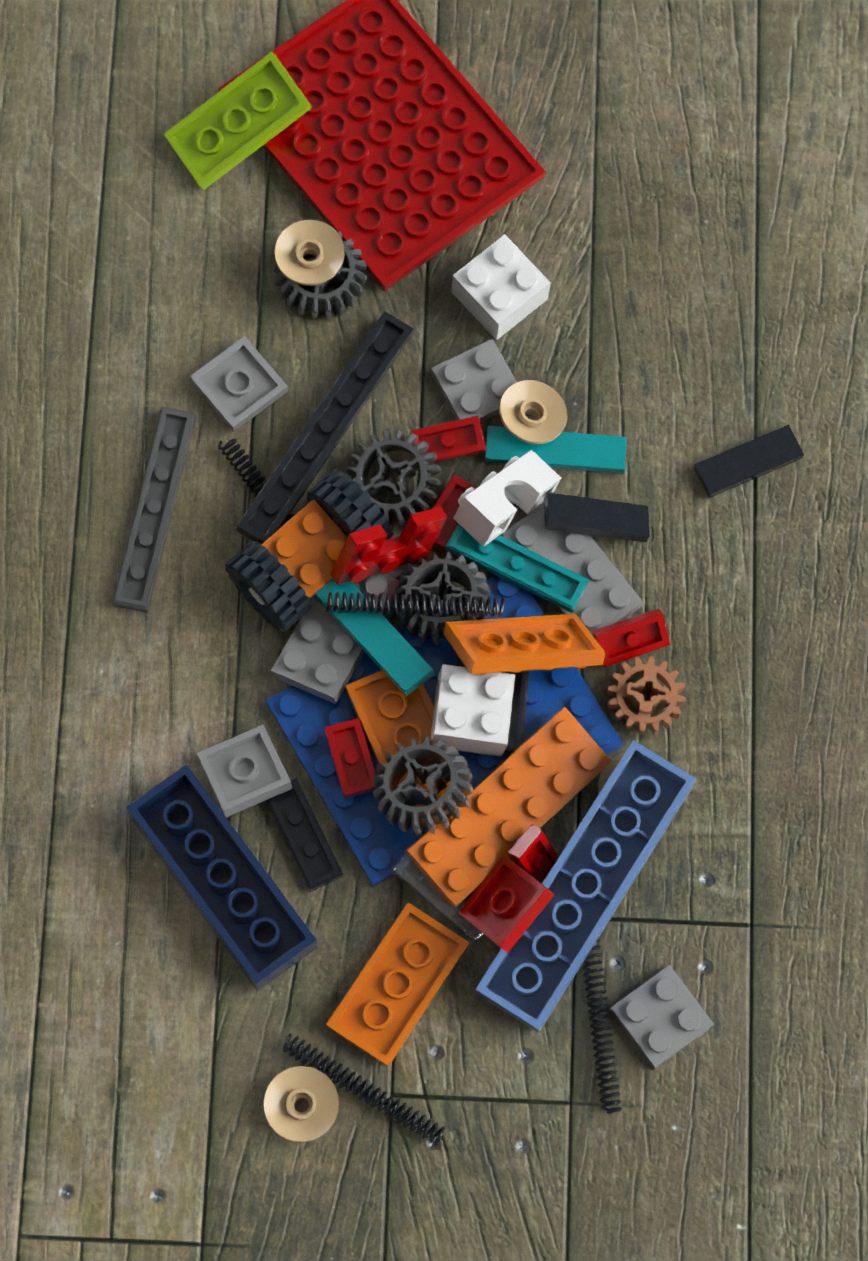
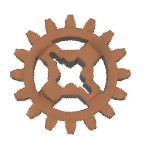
(632, 694)

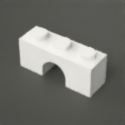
(488, 509)

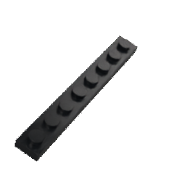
(325, 429)

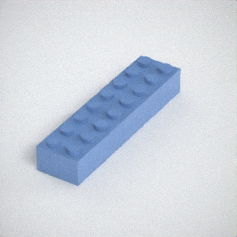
(587, 885)

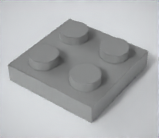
(474, 381)
(239, 383)
(244, 770)
(661, 1017)

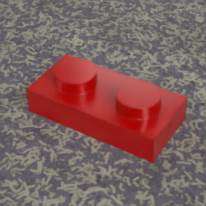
(453, 438)
(632, 637)
(351, 757)
(534, 853)

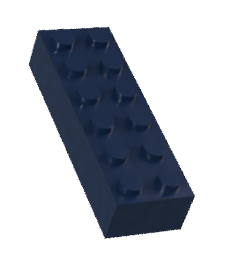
(222, 877)

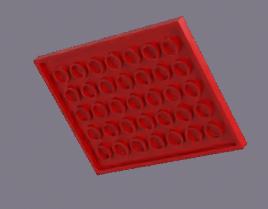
(394, 138)

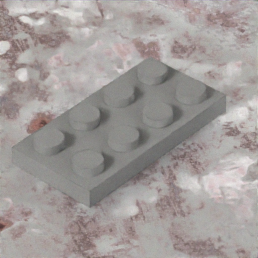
(607, 595)
(320, 652)

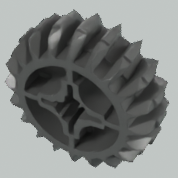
(350, 278)
(406, 469)
(433, 579)
(444, 768)

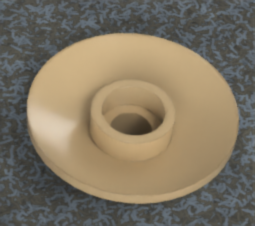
(309, 238)
(541, 403)
(297, 1084)

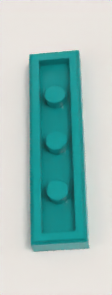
(567, 451)
(521, 568)
(378, 640)

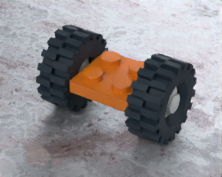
(303, 552)

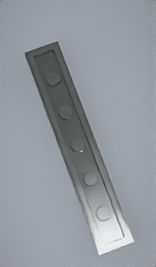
(154, 509)

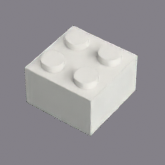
(500, 287)
(472, 710)

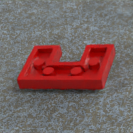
(369, 553)

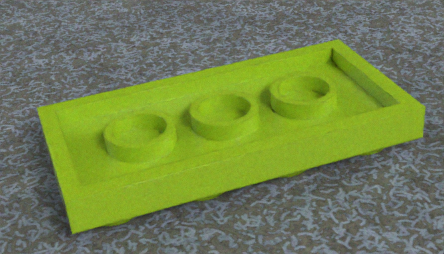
(237, 120)

